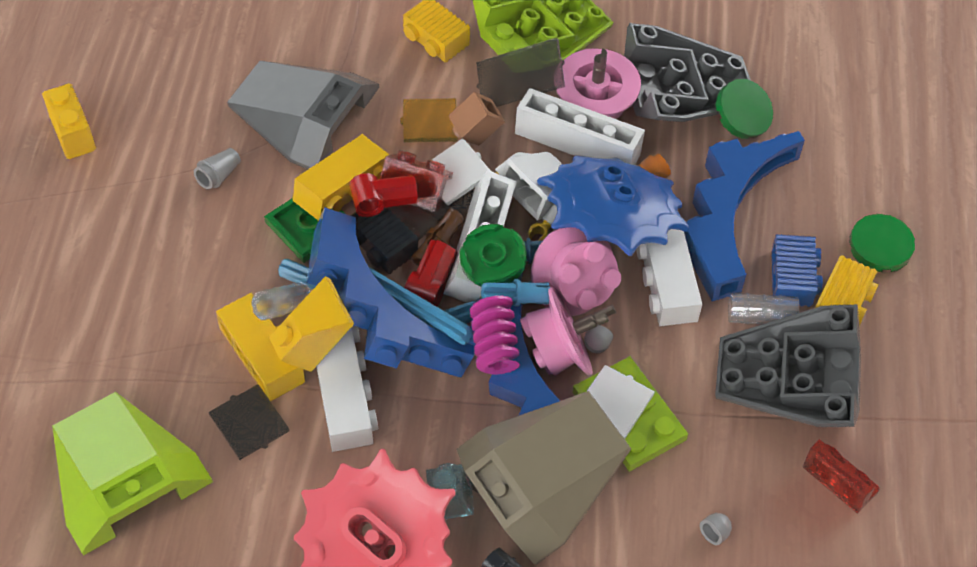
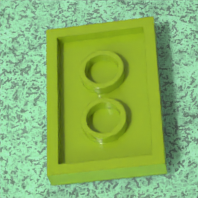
(655, 429)

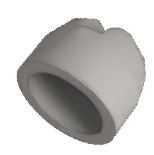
(598, 339)
(716, 528)

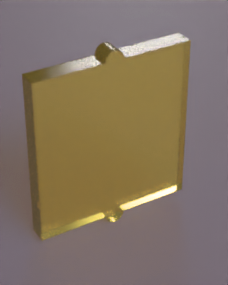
(428, 120)

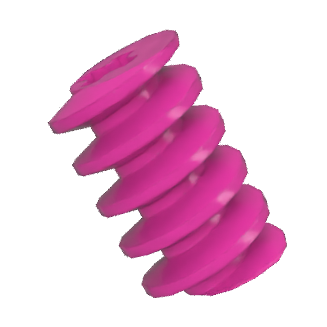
(493, 335)

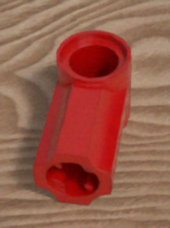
(373, 194)
(432, 272)

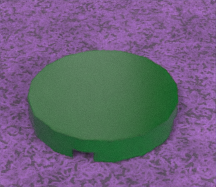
(744, 108)
(882, 242)
(493, 255)

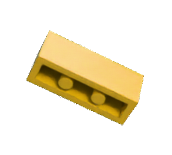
(329, 180)
(252, 344)

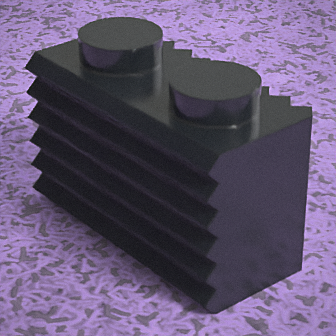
(385, 240)

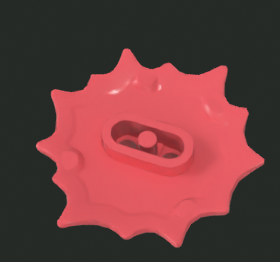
(393, 501)

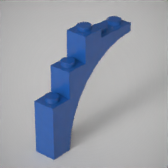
(716, 199)
(390, 328)

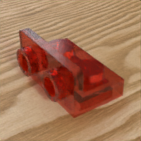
(429, 177)
(840, 476)

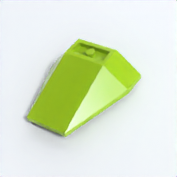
(521, 23)
(116, 463)

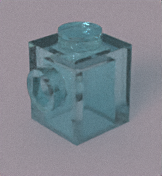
(453, 477)

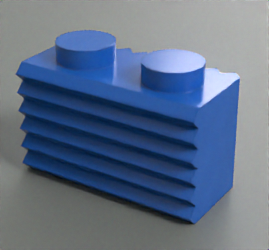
(795, 268)

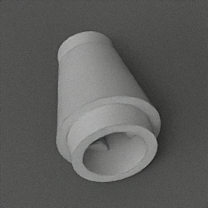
(215, 169)

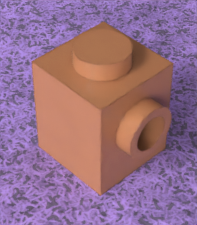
(476, 119)

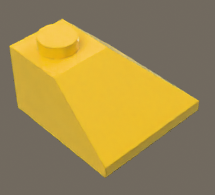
(312, 327)

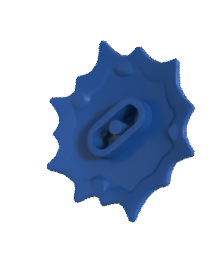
(614, 202)

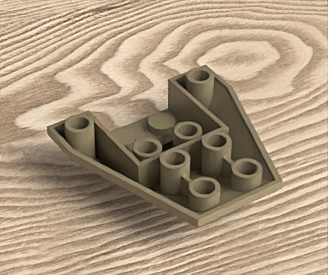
(544, 470)

